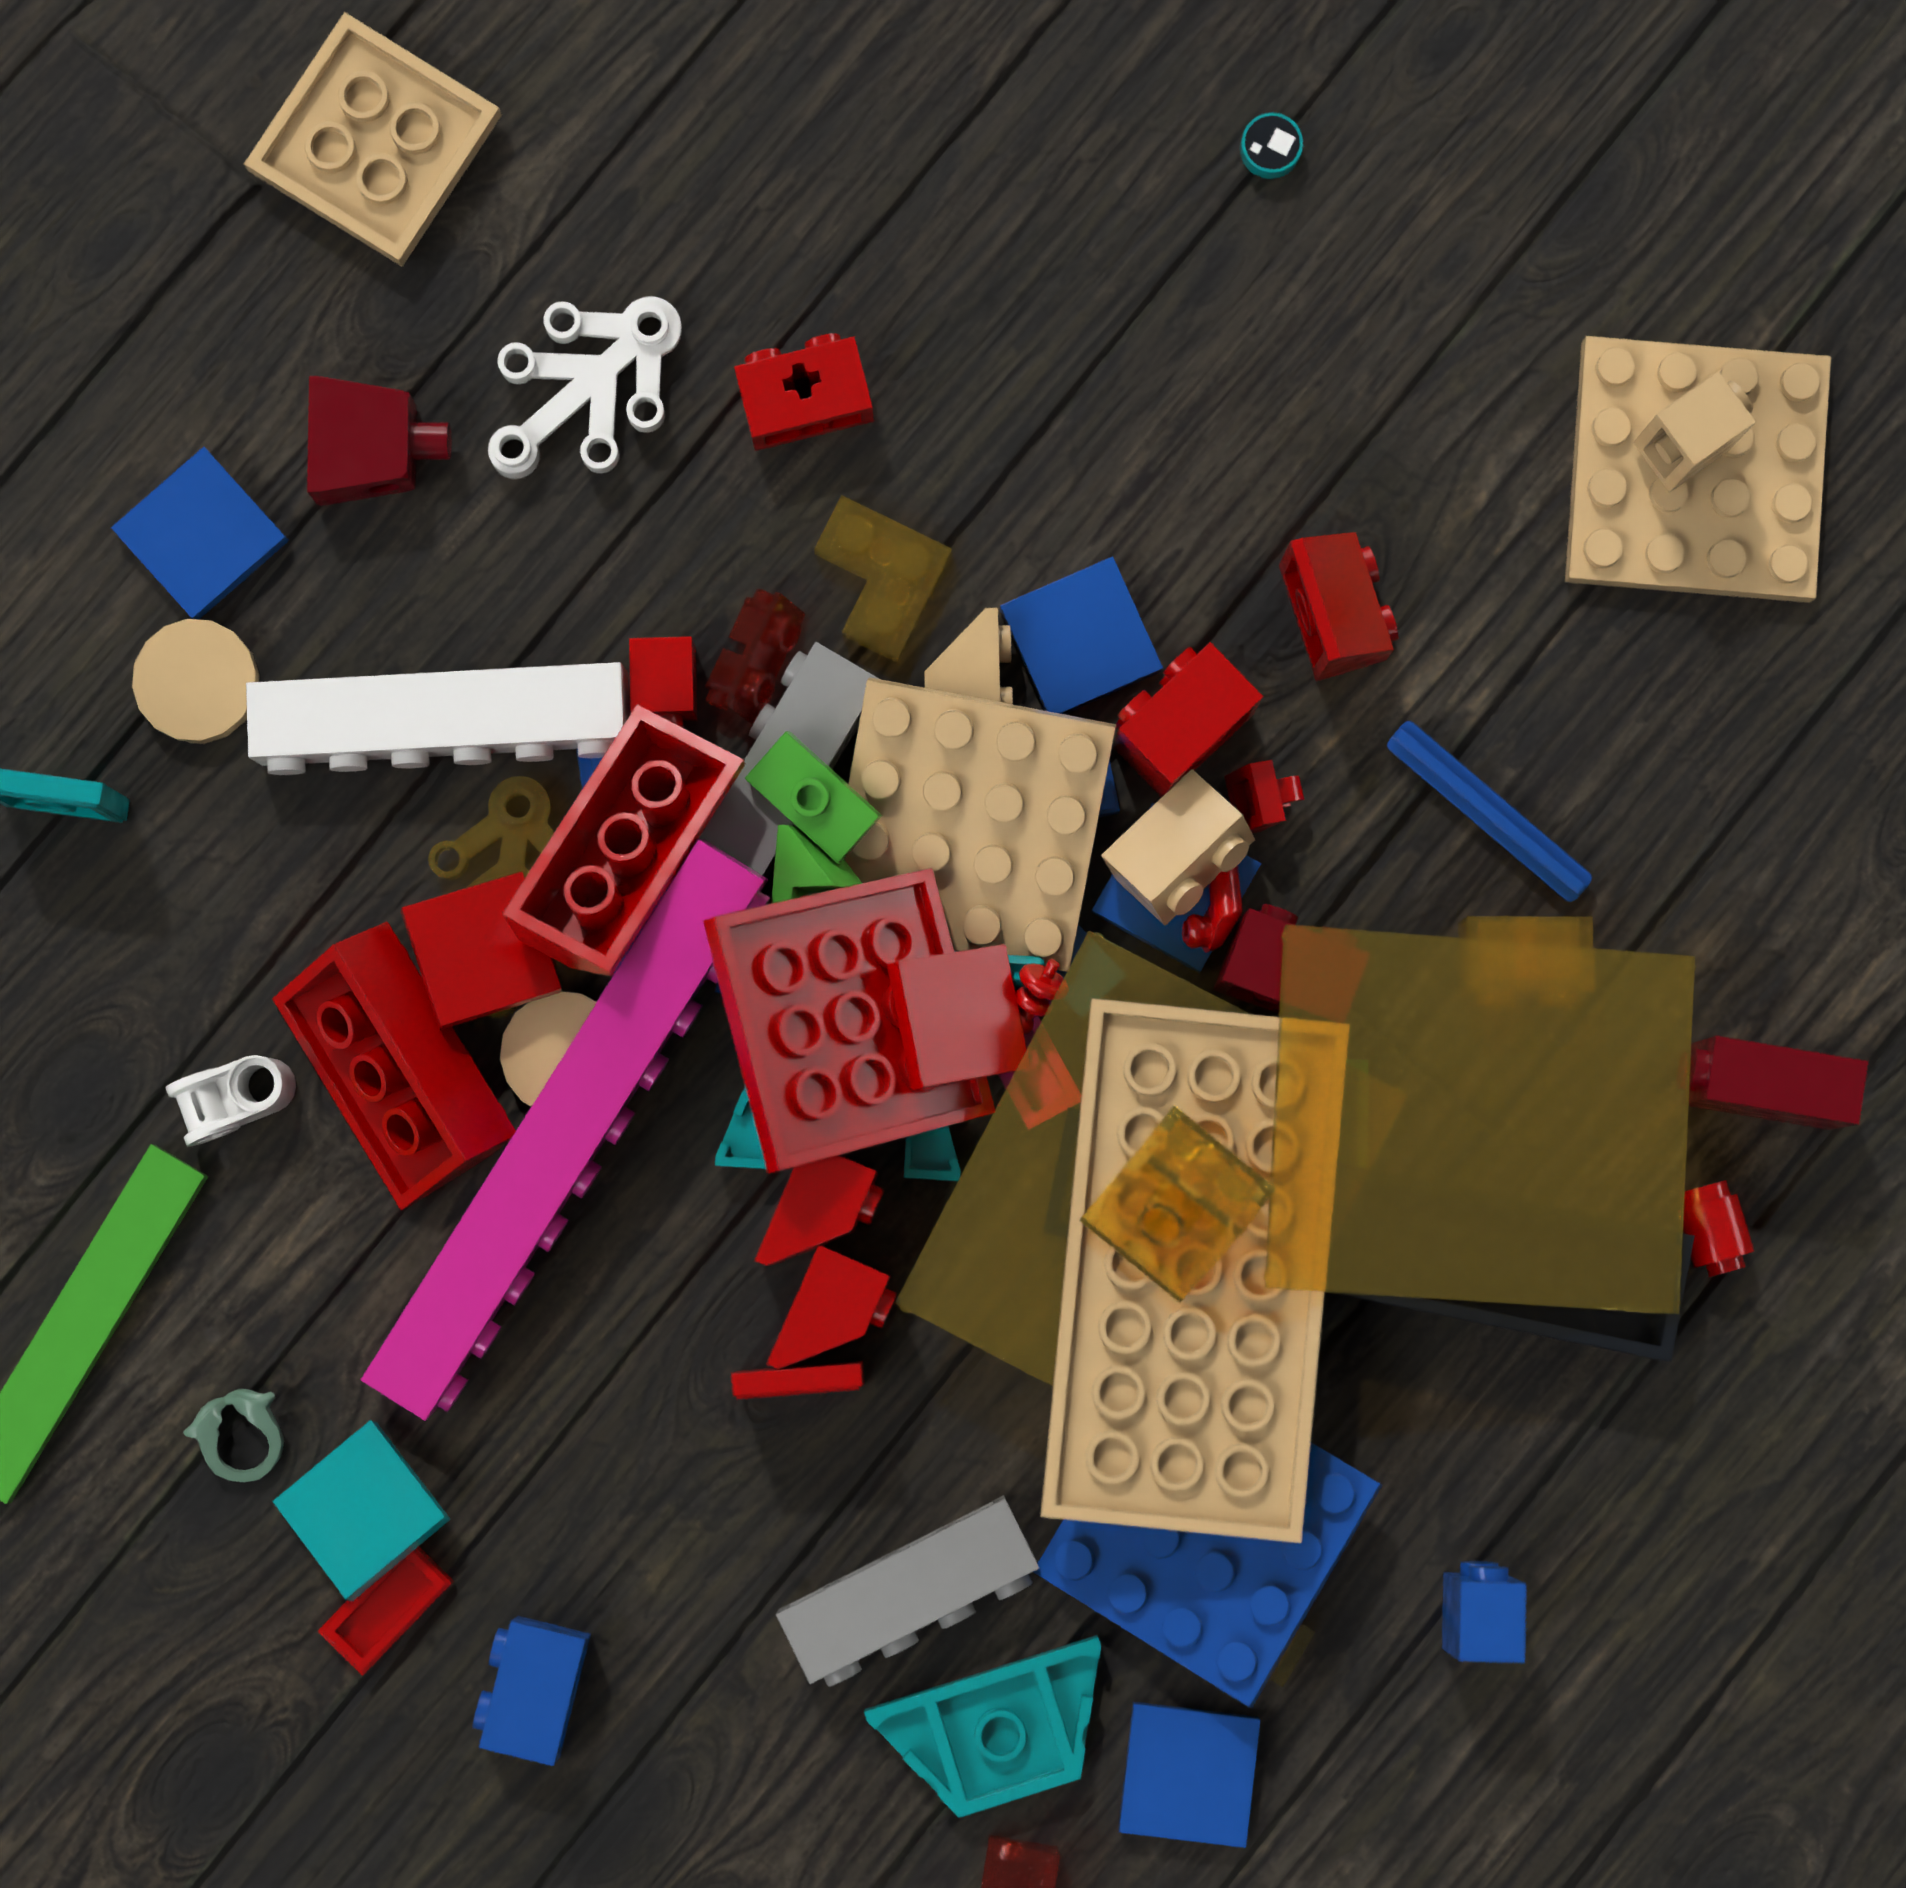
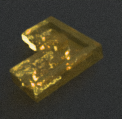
(898, 569)

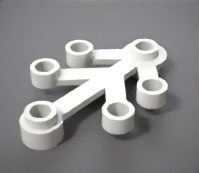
(592, 378)

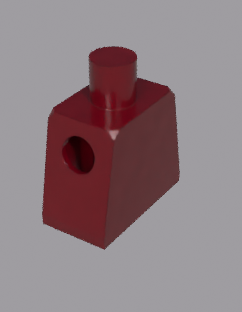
(366, 441)

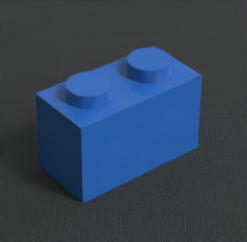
(1483, 1614)
(532, 1689)

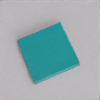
(62, 796)
(361, 1510)

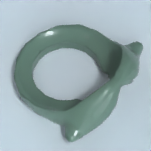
(257, 1410)

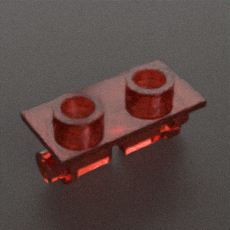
(769, 630)

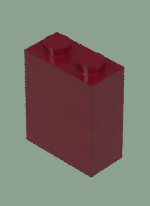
(1776, 1083)

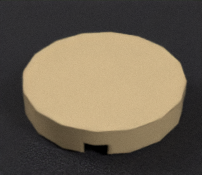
(194, 680)
(539, 1039)

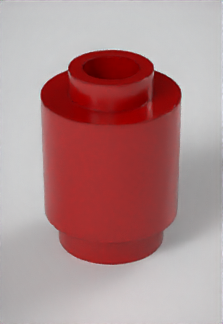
(1718, 1228)

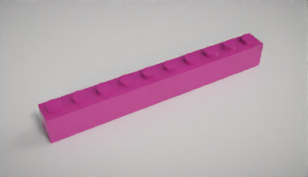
(561, 1136)

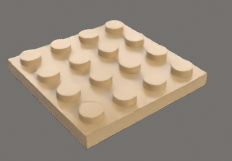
(1734, 526)
(988, 800)

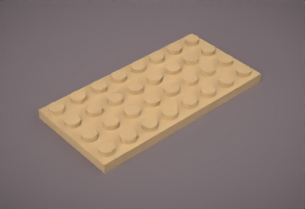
(1161, 1403)

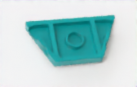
(998, 1729)

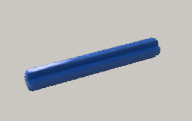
(1489, 811)

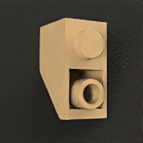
(973, 661)

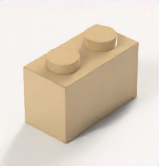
(1695, 430)
(1179, 848)

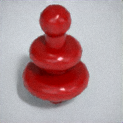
(1039, 989)

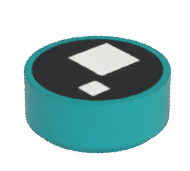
(1271, 145)

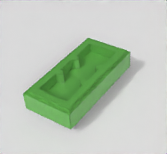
(813, 796)

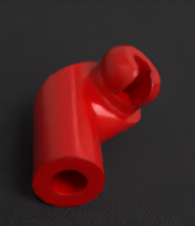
(1221, 916)

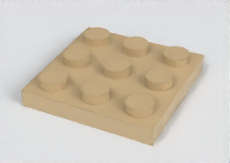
(373, 139)

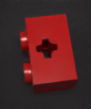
(774, 406)

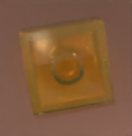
(1177, 1204)

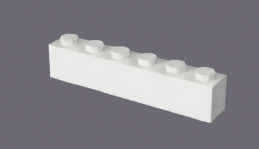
(436, 716)

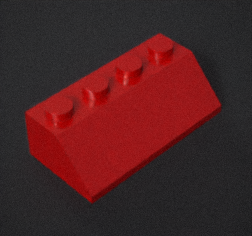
(621, 843)
(390, 1068)

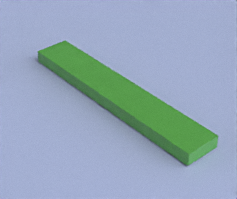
(91, 1309)

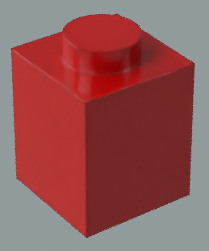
(664, 677)

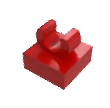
(1262, 796)

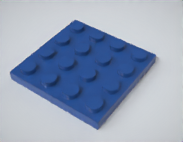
(1214, 1598)

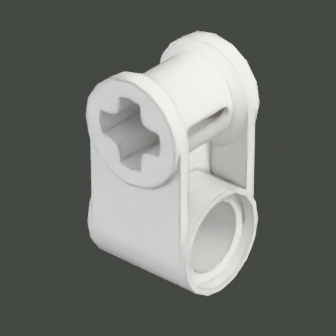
(220, 1099)

